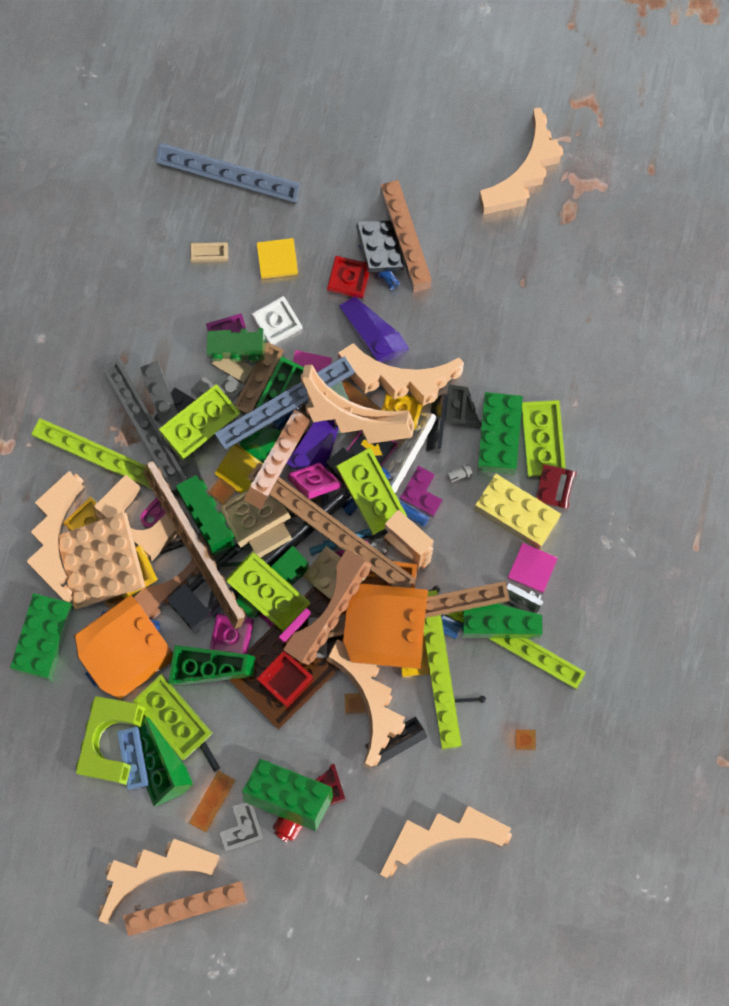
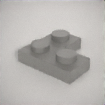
(230, 387)
(246, 831)

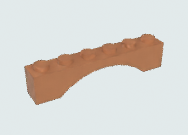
(408, 241)
(277, 459)
(155, 597)
(306, 642)
(184, 908)

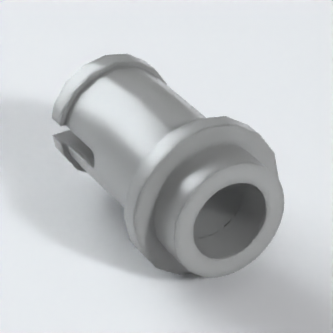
(459, 473)

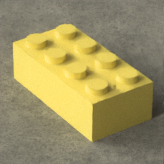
(517, 511)

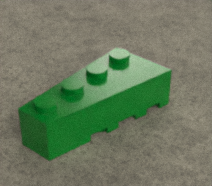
(205, 515)
(290, 566)
(501, 622)
(202, 665)

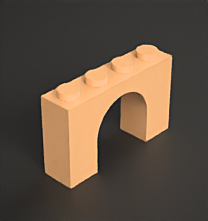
(118, 499)
(408, 540)

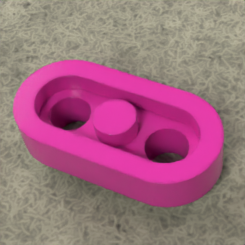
(153, 510)

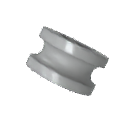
(382, 543)

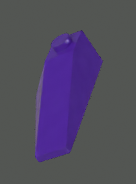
(375, 334)
(314, 445)

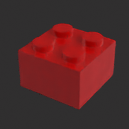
(285, 679)

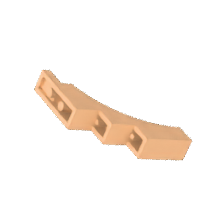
(47, 559)
(416, 839)

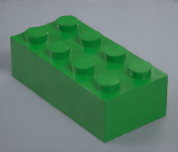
(499, 433)
(42, 637)
(287, 794)

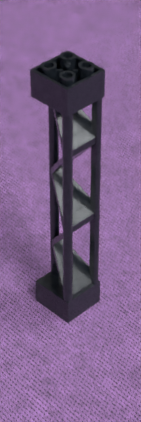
(192, 609)

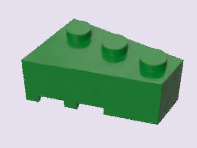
(236, 346)
(283, 378)

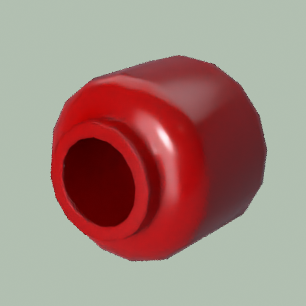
(286, 829)

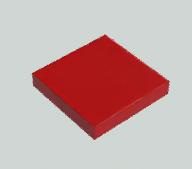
(348, 277)

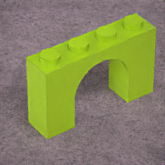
(104, 714)

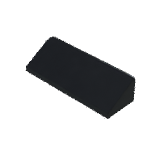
(434, 438)
(411, 735)

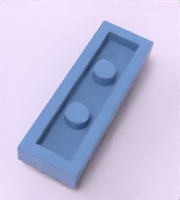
(133, 755)

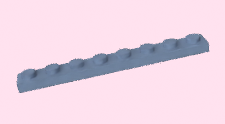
(227, 172)
(280, 406)

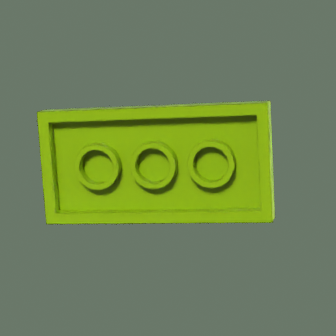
(199, 422)
(542, 436)
(370, 489)
(268, 591)
(173, 717)

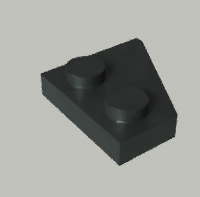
(460, 407)

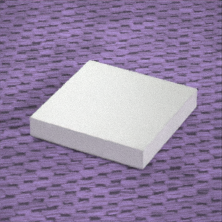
(277, 320)

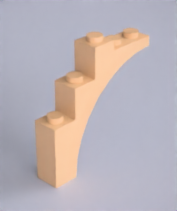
(514, 190)
(396, 381)
(349, 417)
(375, 695)
(149, 865)

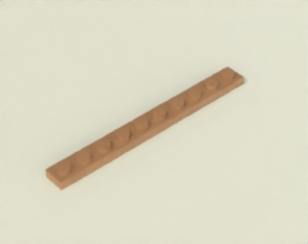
(336, 532)
(197, 550)
(451, 603)

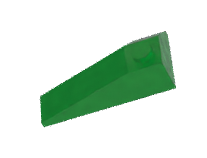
(261, 443)
(164, 769)

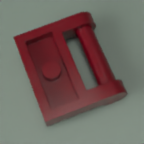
(549, 485)

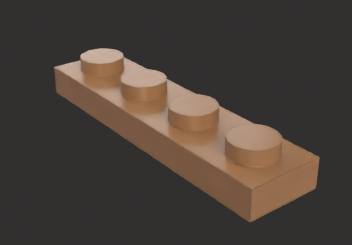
(258, 379)

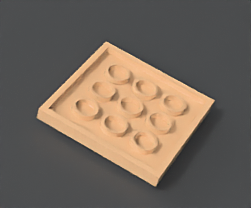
(100, 561)

